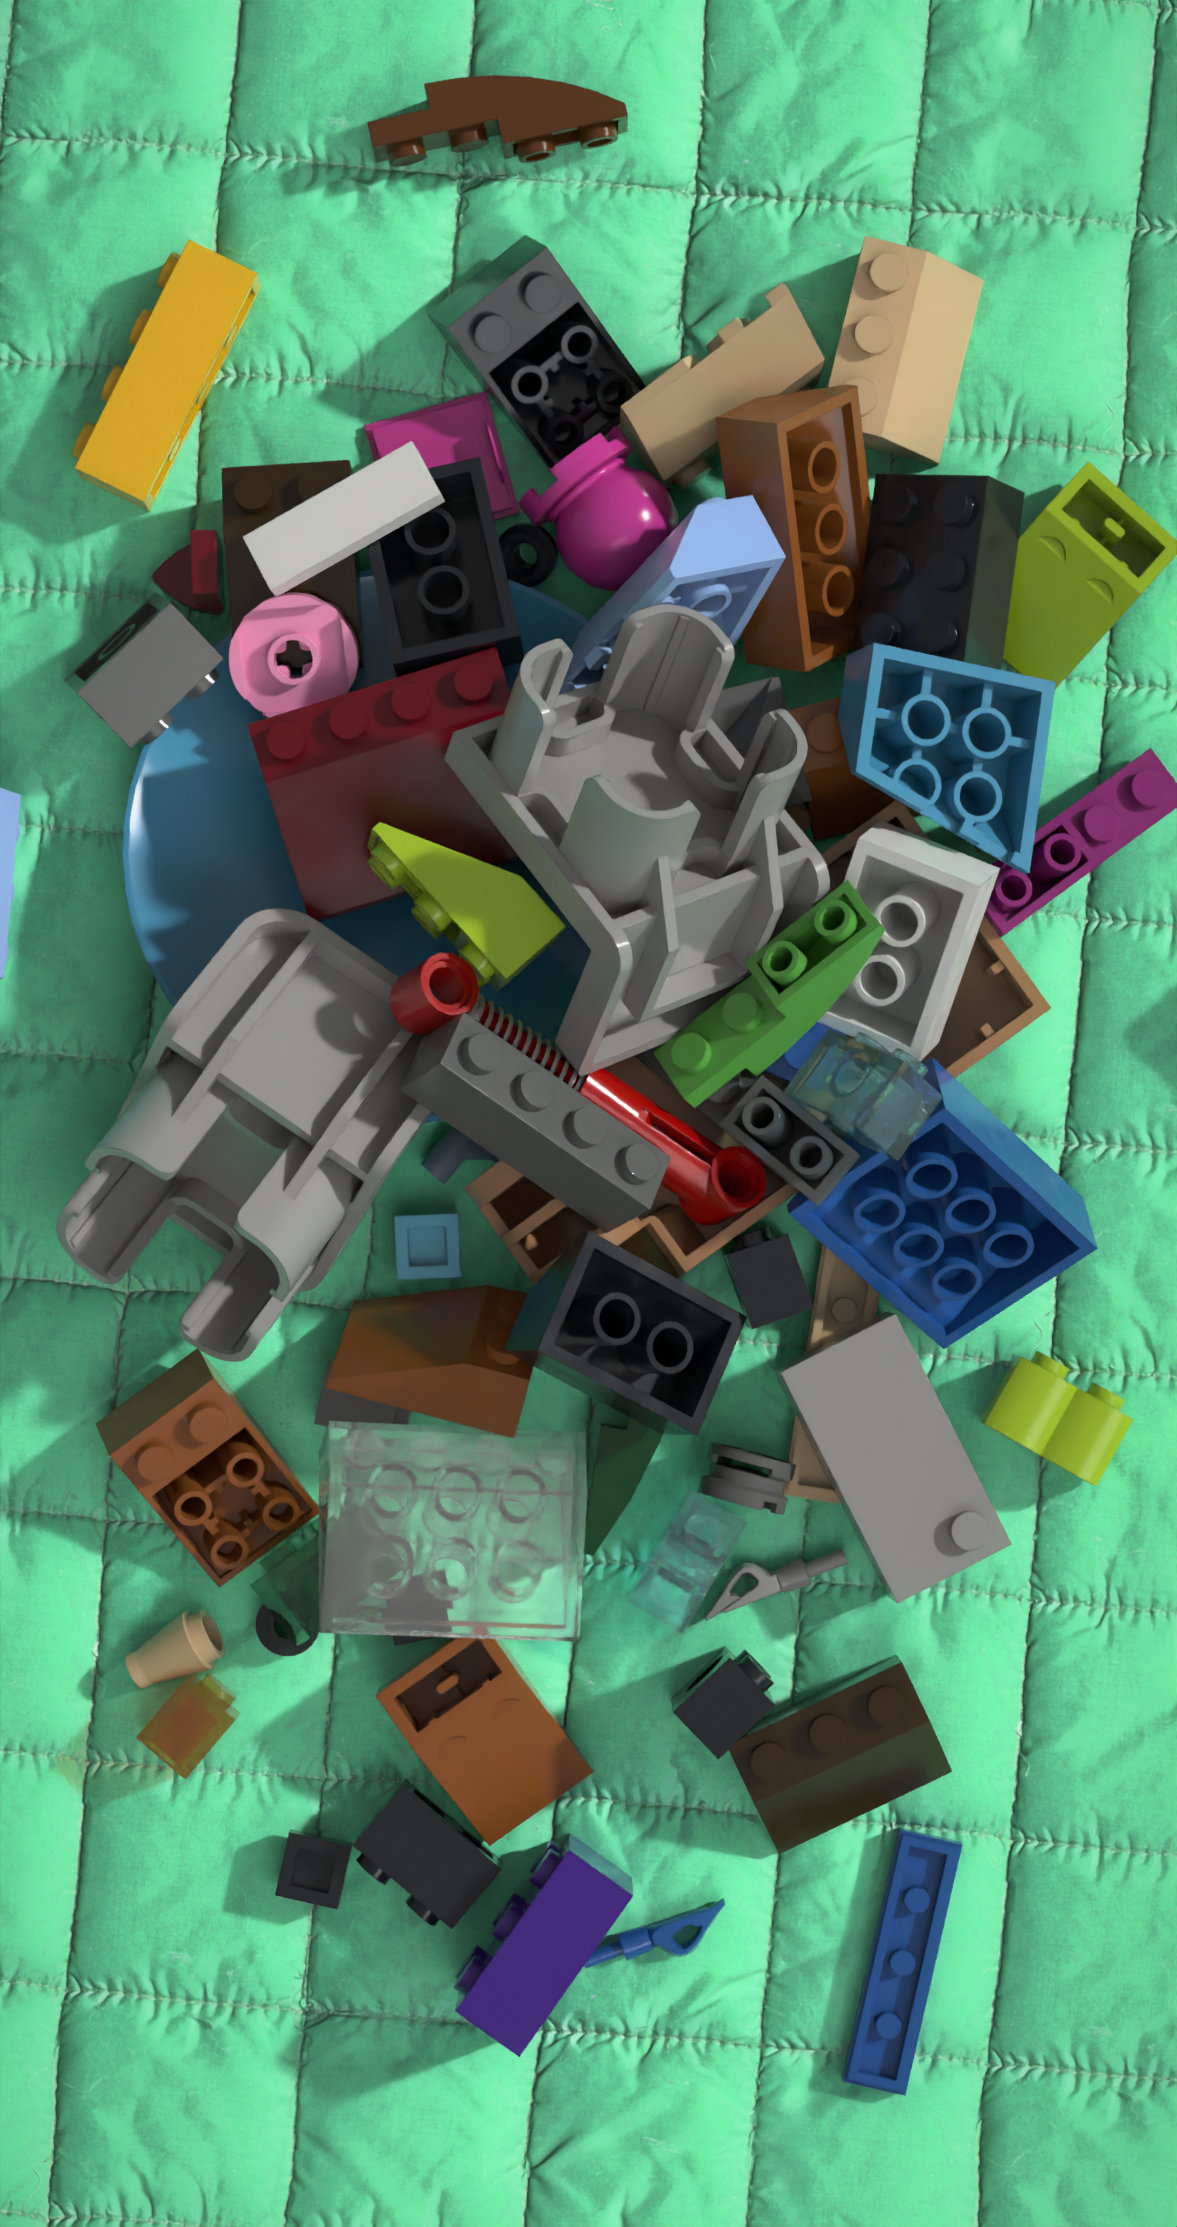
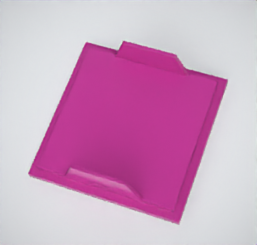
(450, 435)

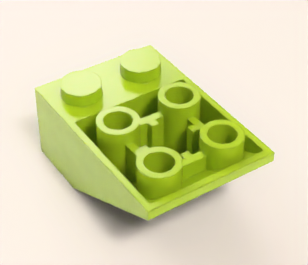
(1079, 574)
(478, 906)

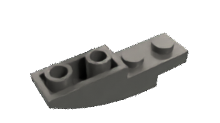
(774, 1131)

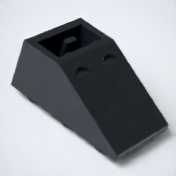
(538, 350)

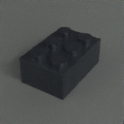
(940, 566)
(446, 578)

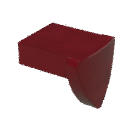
(195, 574)

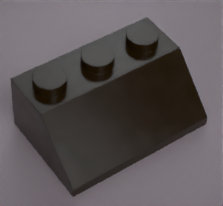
(839, 1754)

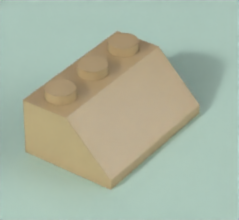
(905, 346)

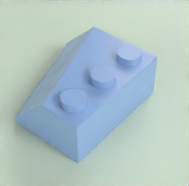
(710, 563)

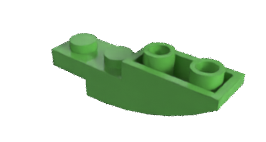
(783, 998)

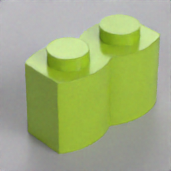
(1057, 1418)

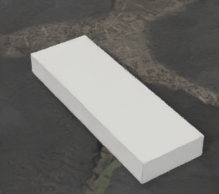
(343, 519)

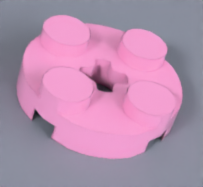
(265, 632)

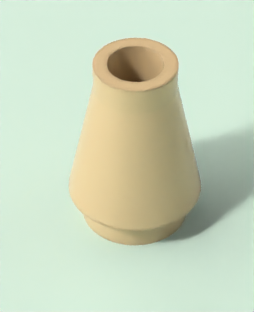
(177, 1650)

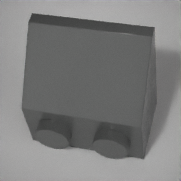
(146, 671)

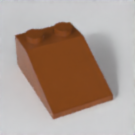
(437, 1356)

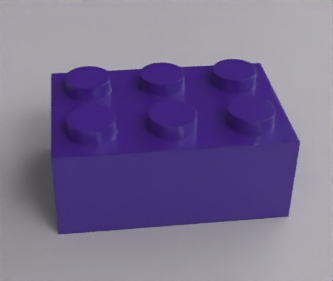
(541, 1942)

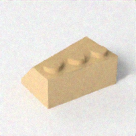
(676, 413)

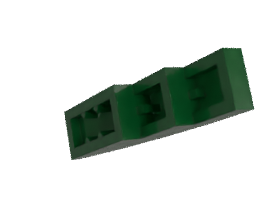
(618, 1469)

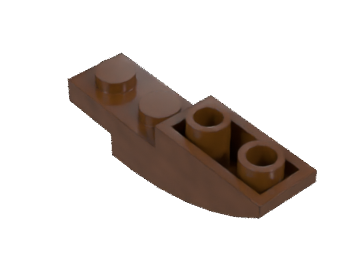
(524, 111)

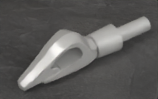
(784, 1579)

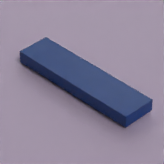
(901, 1961)

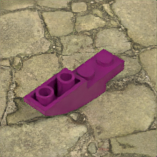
(1083, 839)

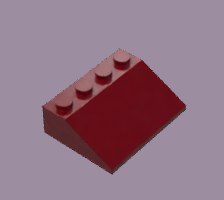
(378, 760)

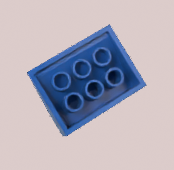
(956, 1221)

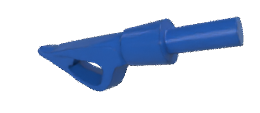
(645, 1938)

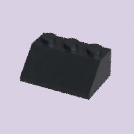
(627, 1335)

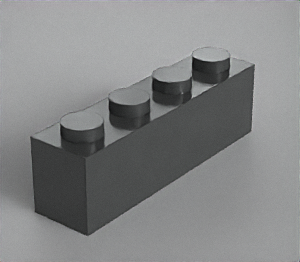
(535, 1123)

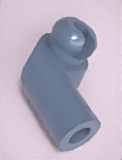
(452, 1152)

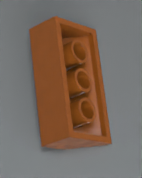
(810, 480)

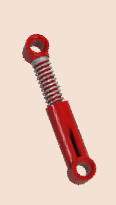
(695, 1162)

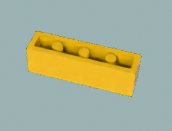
(167, 374)

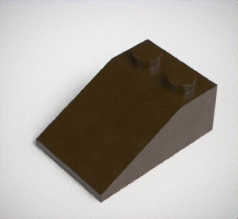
(254, 498)

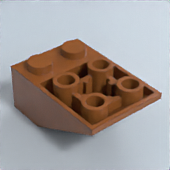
(207, 1467)
(484, 1733)

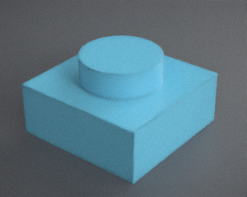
(427, 1246)

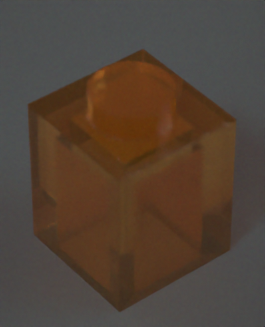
(190, 1723)

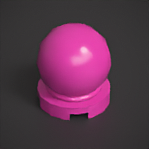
(603, 511)

